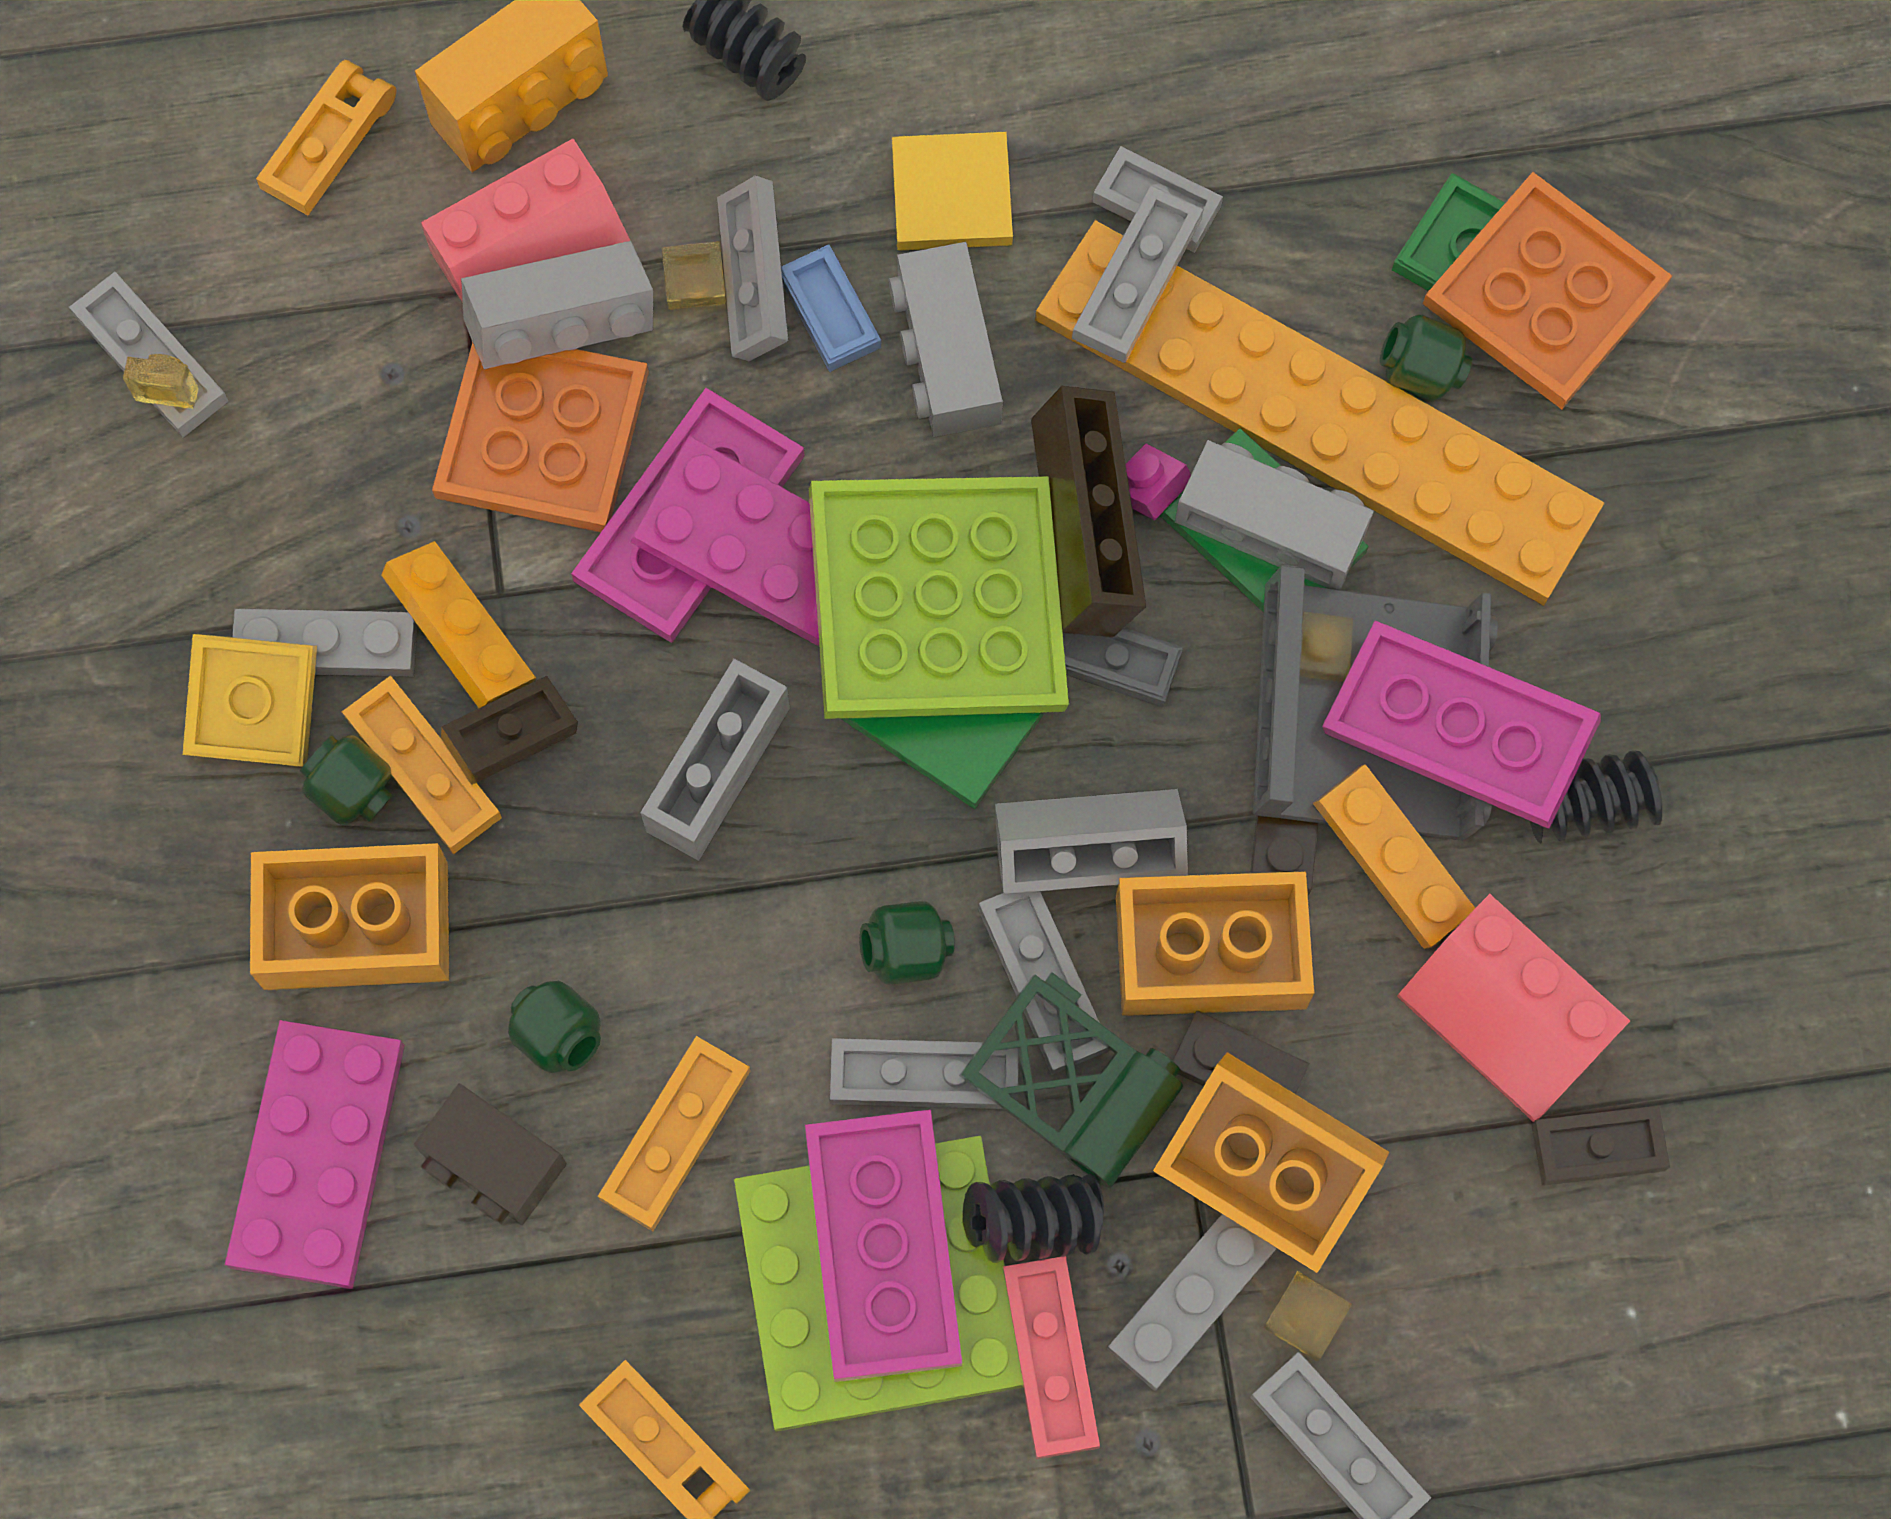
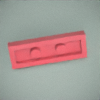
(1051, 1358)

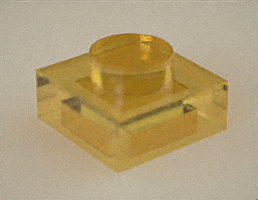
(693, 275)
(161, 381)
(1326, 646)
(1307, 1316)

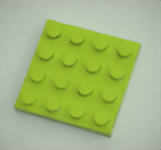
(937, 597)
(791, 1307)

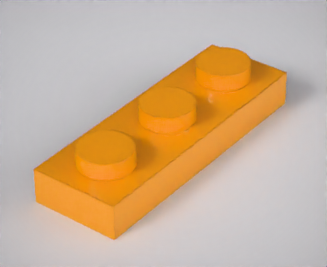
(456, 624)
(421, 764)
(1394, 856)
(674, 1133)

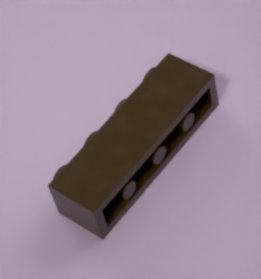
(1091, 511)

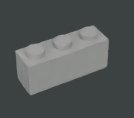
(557, 304)
(946, 340)
(1273, 514)
(716, 759)
(1090, 840)

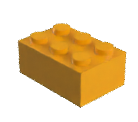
(511, 76)
(349, 916)
(1214, 943)
(1271, 1162)

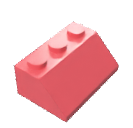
(525, 217)
(1512, 1008)

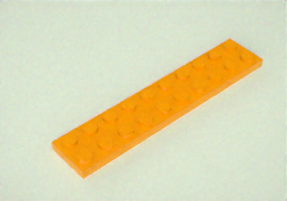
(1342, 424)

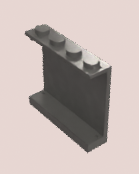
(1295, 755)

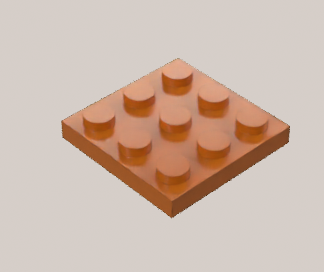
(1547, 290)
(543, 436)

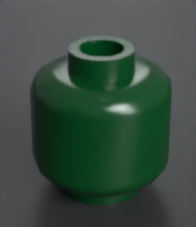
(1425, 357)
(347, 779)
(906, 942)
(554, 1027)

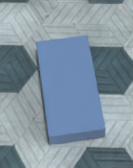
(829, 308)

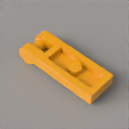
(325, 137)
(661, 1443)

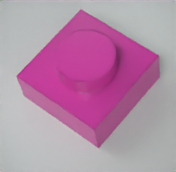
(1155, 480)

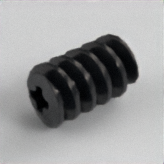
(747, 44)
(1608, 791)
(1034, 1216)

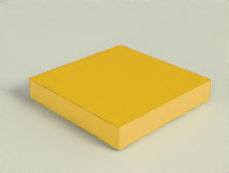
(952, 190)
(249, 700)

